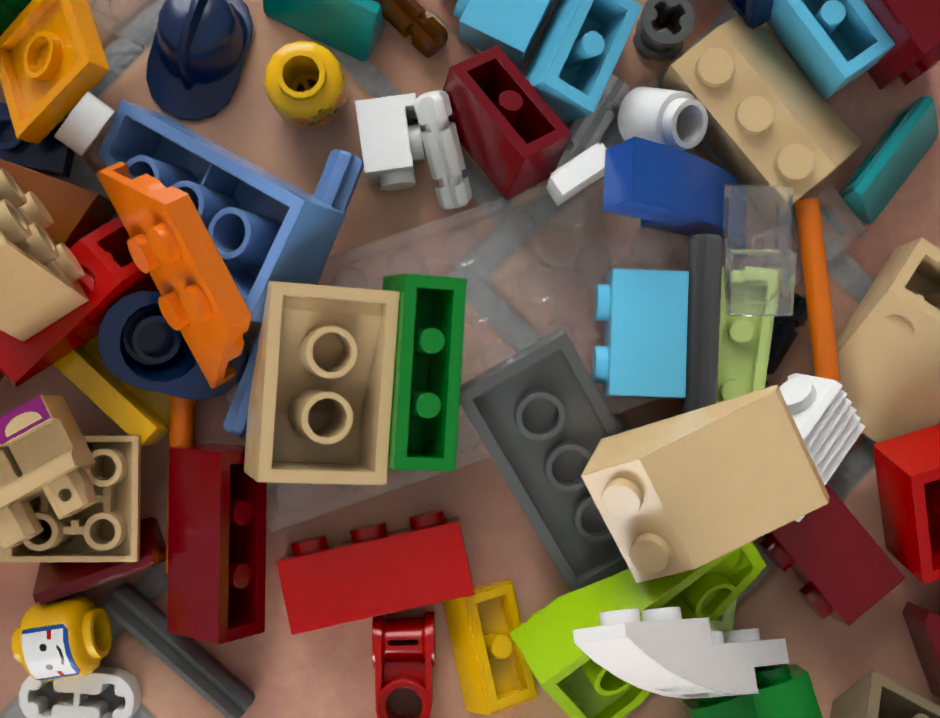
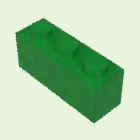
(426, 371)

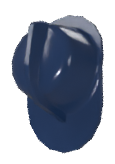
(198, 56)
(150, 354)

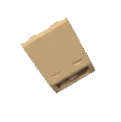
(35, 273)
(894, 346)
(102, 531)

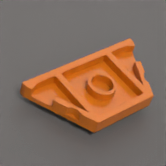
(185, 266)

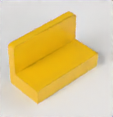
(131, 408)

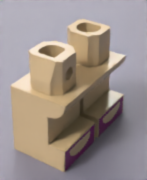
(41, 455)

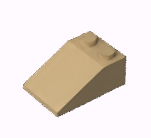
(322, 386)
(703, 483)

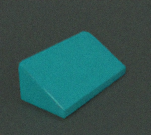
(342, 24)
(892, 160)

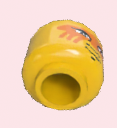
(295, 69)

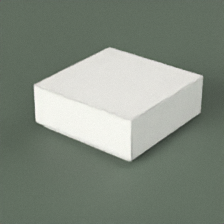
(577, 174)

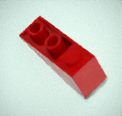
(107, 278)

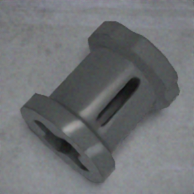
(663, 44)

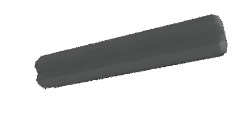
(703, 320)
(179, 652)

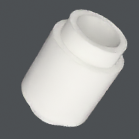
(663, 117)

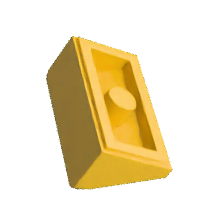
(485, 655)

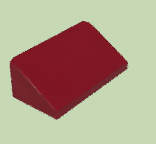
(66, 578)

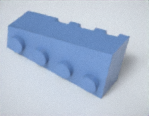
(254, 218)

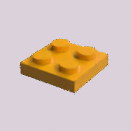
(49, 64)

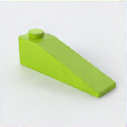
(573, 677)

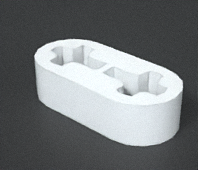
(84, 124)
(80, 706)

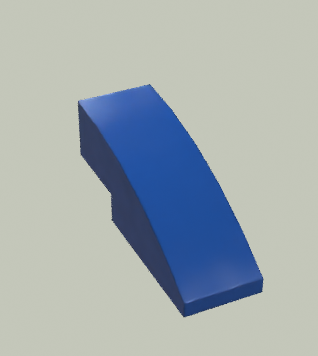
(665, 187)

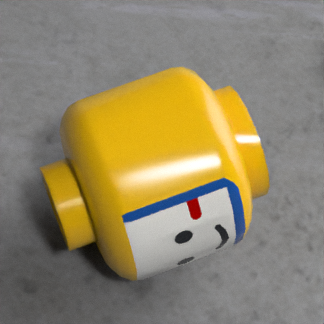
(62, 638)

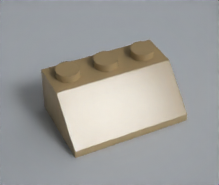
(762, 109)

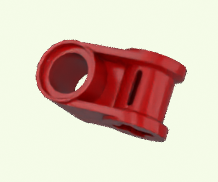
(403, 661)

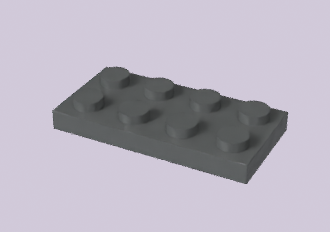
(541, 430)

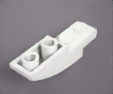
(678, 654)

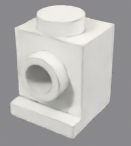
(389, 141)

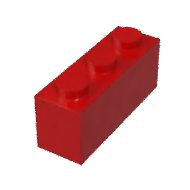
(374, 572)

